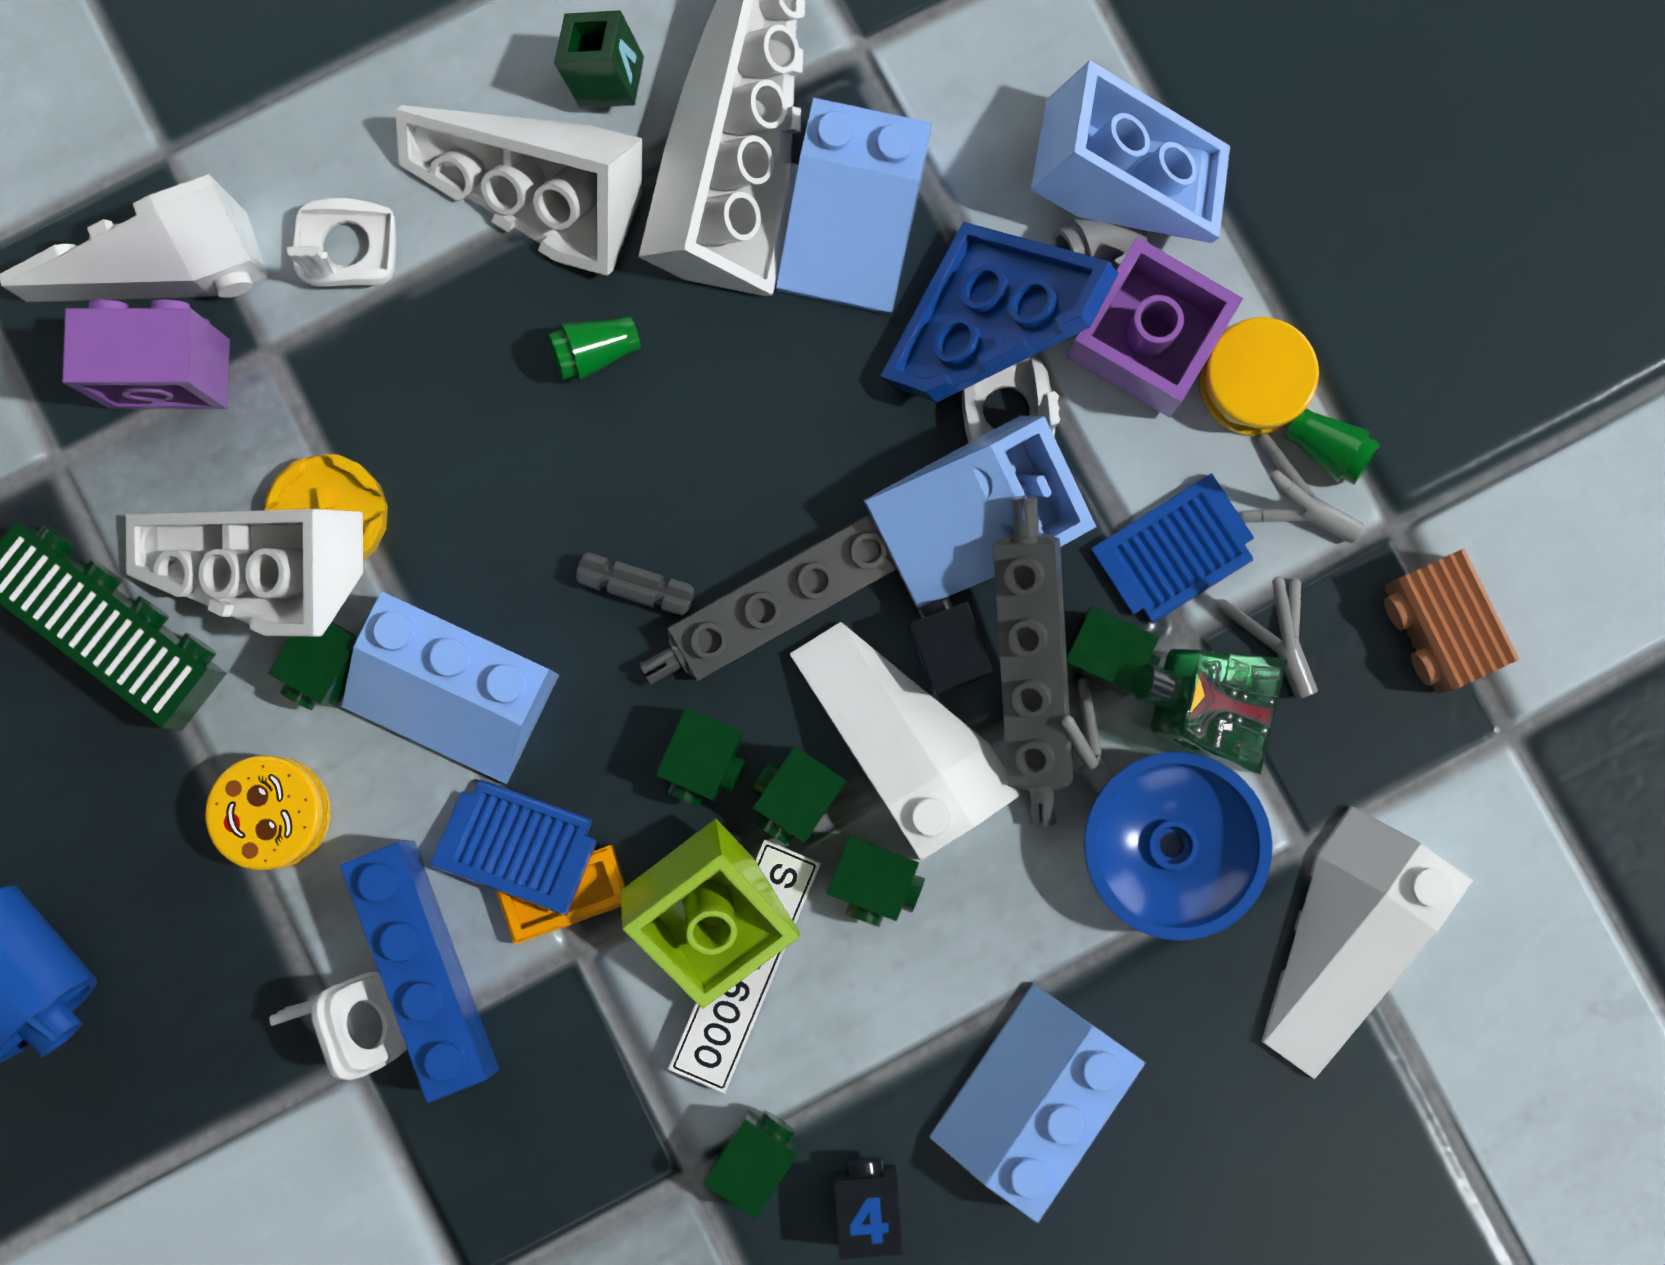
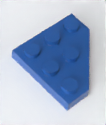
(992, 308)

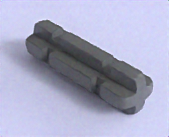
(635, 584)

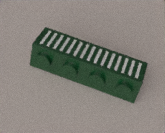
(104, 629)

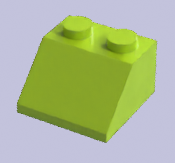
(707, 914)

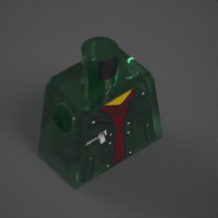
(1214, 703)

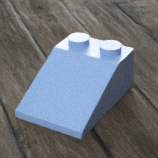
(1129, 159)
(853, 206)

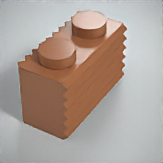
(1449, 623)

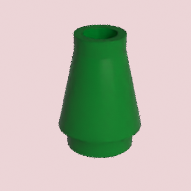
(591, 345)
(1333, 445)

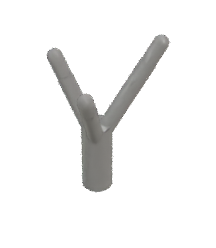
(1312, 508)
(1289, 647)
(1089, 749)

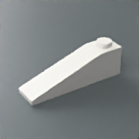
(548, 179)
(176, 246)
(261, 567)
(914, 751)
(1362, 924)

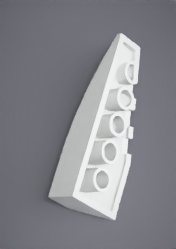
(729, 151)

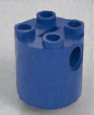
(38, 980)

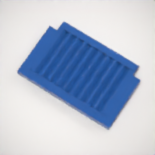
(1176, 550)
(516, 846)

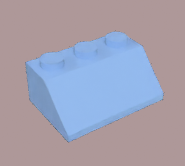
(445, 687)
(1036, 1102)

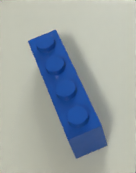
(420, 969)

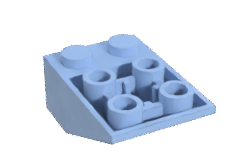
(955, 509)

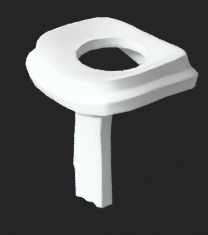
(316, 221)
(1026, 377)
(330, 1017)

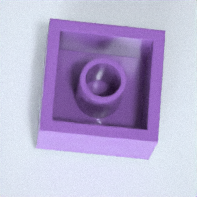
(1155, 327)
(146, 356)

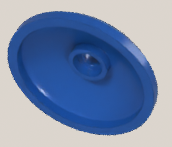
(1220, 856)

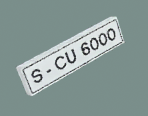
(720, 1031)

